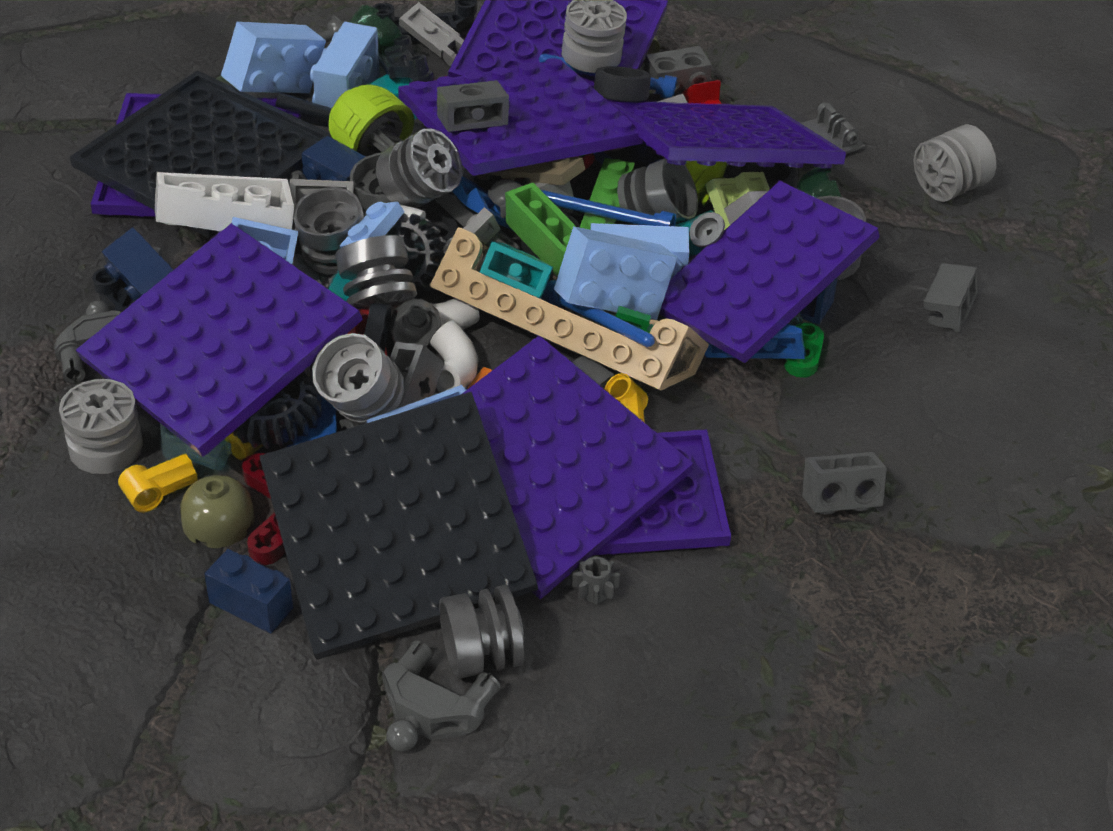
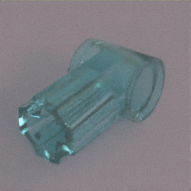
(174, 447)

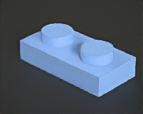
(377, 222)

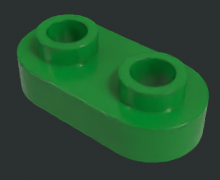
(813, 343)

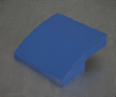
(477, 198)

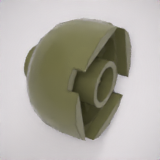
(216, 511)

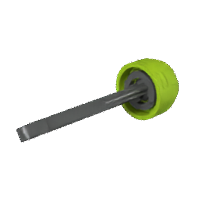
(374, 120)

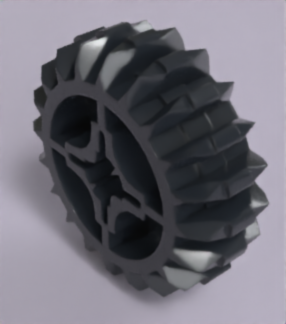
(429, 257)
(284, 415)

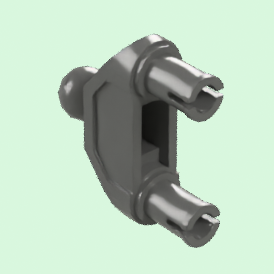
(97, 316)
(427, 707)

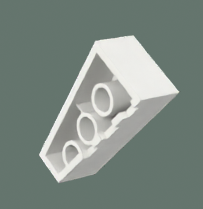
(216, 199)

